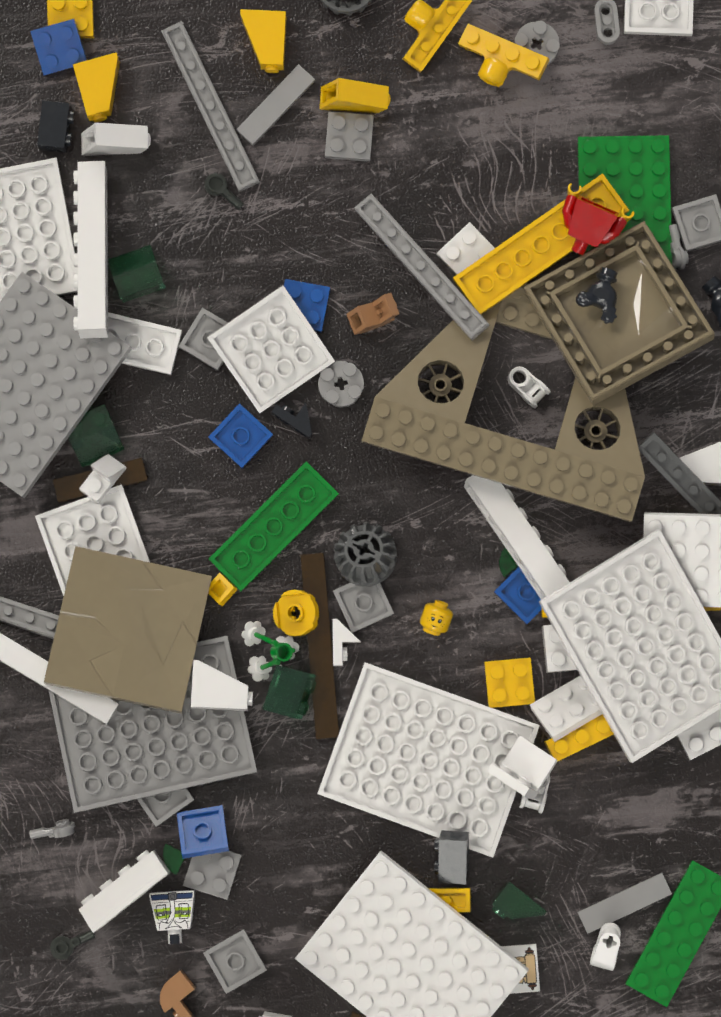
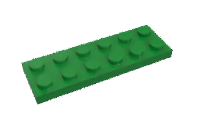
(273, 526)
(677, 935)

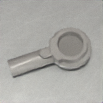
(679, 256)
(62, 829)

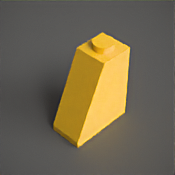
(267, 36)
(98, 84)
(354, 96)

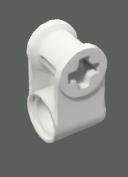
(528, 387)
(541, 797)
(606, 949)

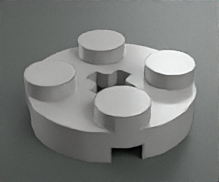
(539, 31)
(351, 391)

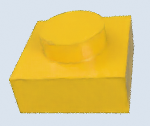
(221, 589)

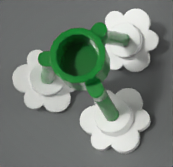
(281, 650)

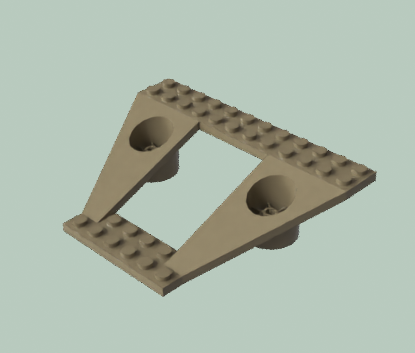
(437, 432)

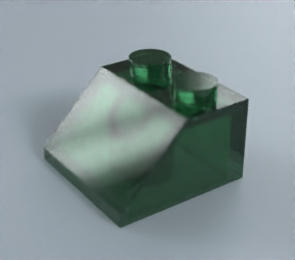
(136, 273)
(95, 436)
(290, 692)
(515, 904)

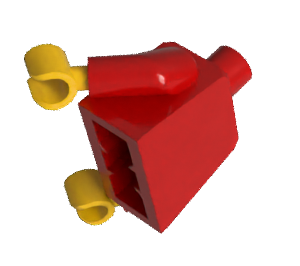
(591, 221)

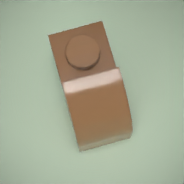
(373, 315)
(174, 991)

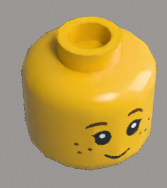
(436, 618)

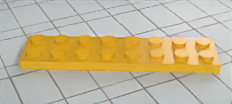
(528, 251)

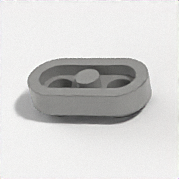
(606, 22)

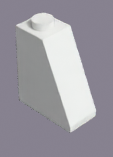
(114, 139)
(706, 464)
(217, 690)

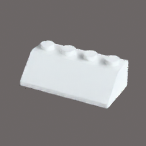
(124, 891)

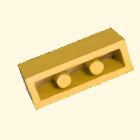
(579, 739)

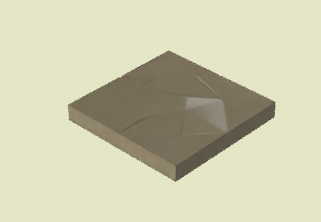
(653, 312)
(128, 630)

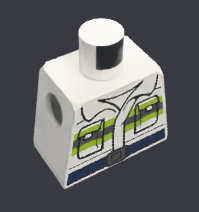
(173, 912)

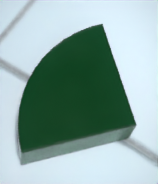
(506, 563)
(172, 858)

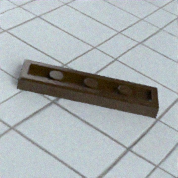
(68, 487)

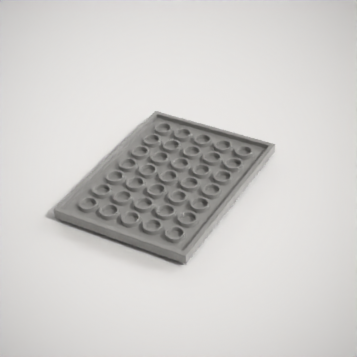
(45, 379)
(150, 748)

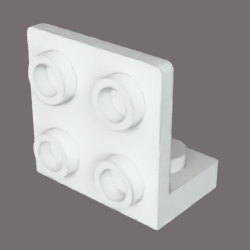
(524, 768)

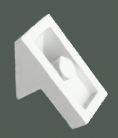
(103, 477)
(340, 636)

